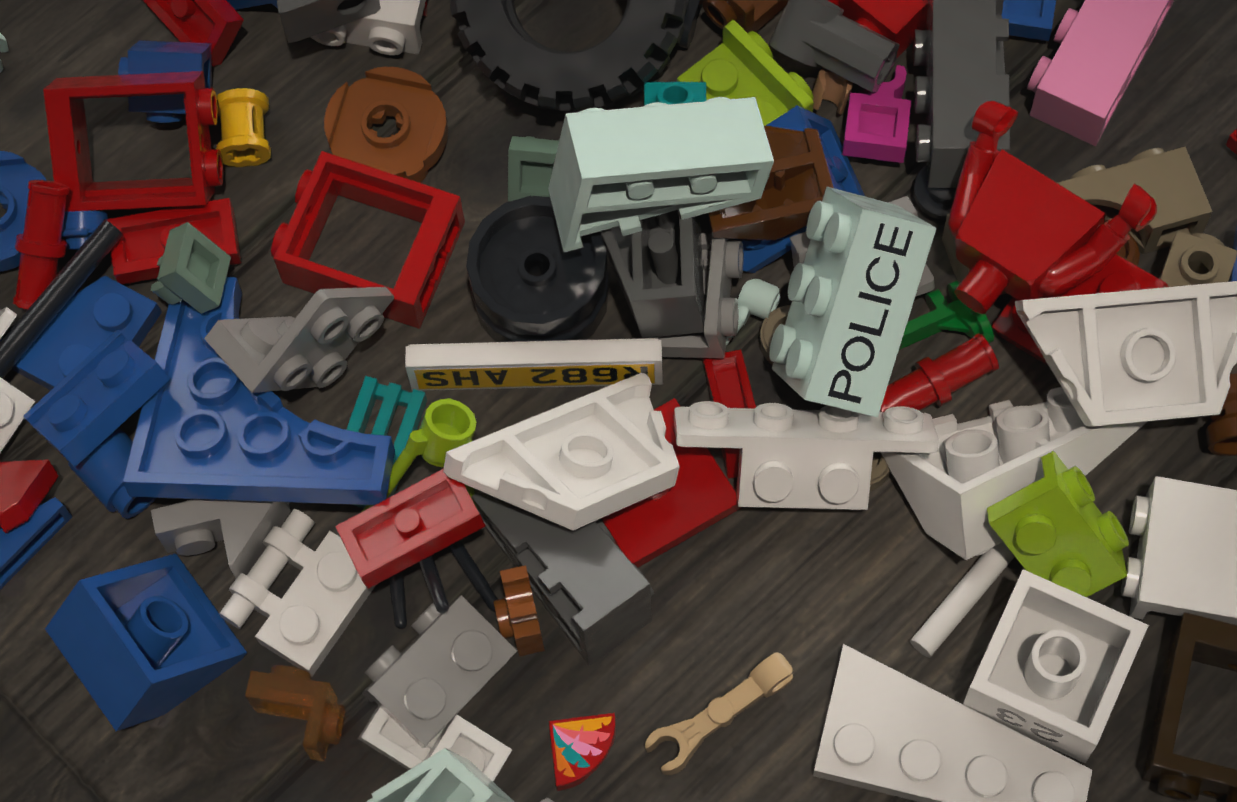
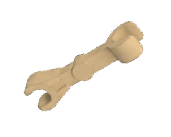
(764, 680)

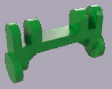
(946, 316)

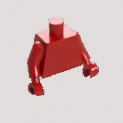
(1024, 228)

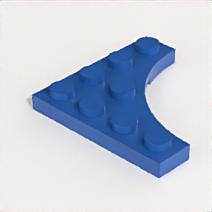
(222, 442)

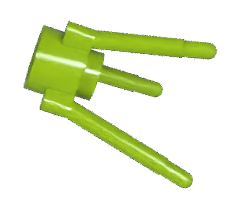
(443, 428)

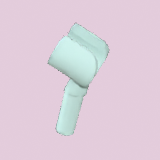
(756, 299)

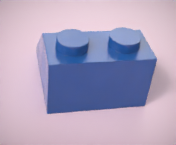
(143, 639)

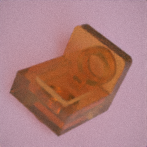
(293, 695)

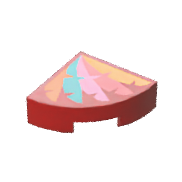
(580, 747)

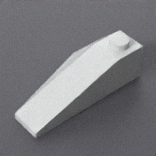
(993, 459)

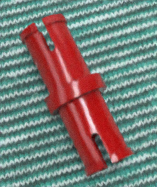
(41, 240)
(938, 378)

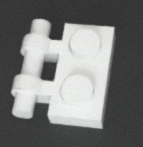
(316, 605)

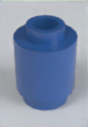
(104, 475)

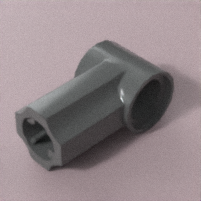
(820, 35)

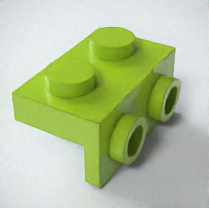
(1061, 531)

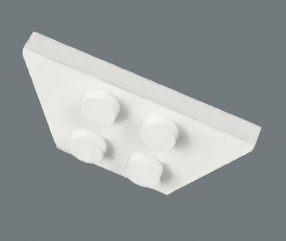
(1139, 350)
(576, 457)

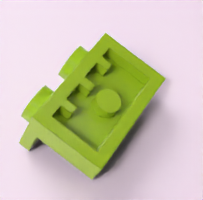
(746, 69)

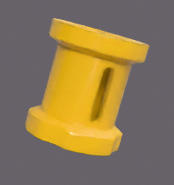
(243, 127)

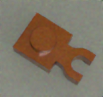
(518, 613)

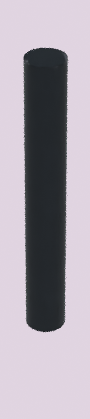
(57, 294)

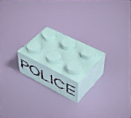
(851, 301)

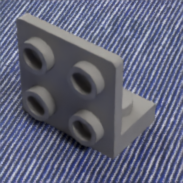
(303, 349)

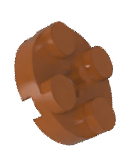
(369, 101)

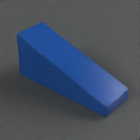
(25, 541)

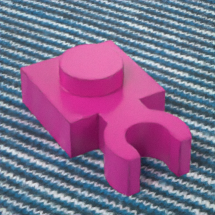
(878, 121)

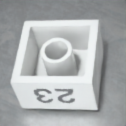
(1055, 666)

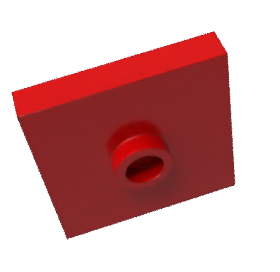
(678, 513)

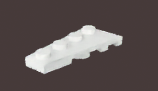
(928, 748)

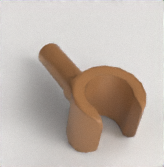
(832, 88)

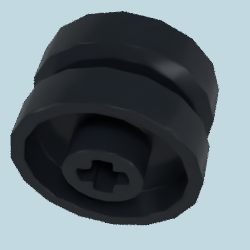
(526, 281)

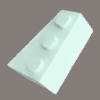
(656, 161)

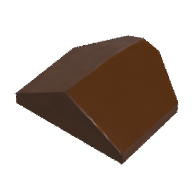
(792, 189)

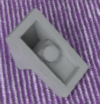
(199, 523)

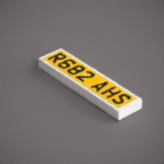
(532, 364)

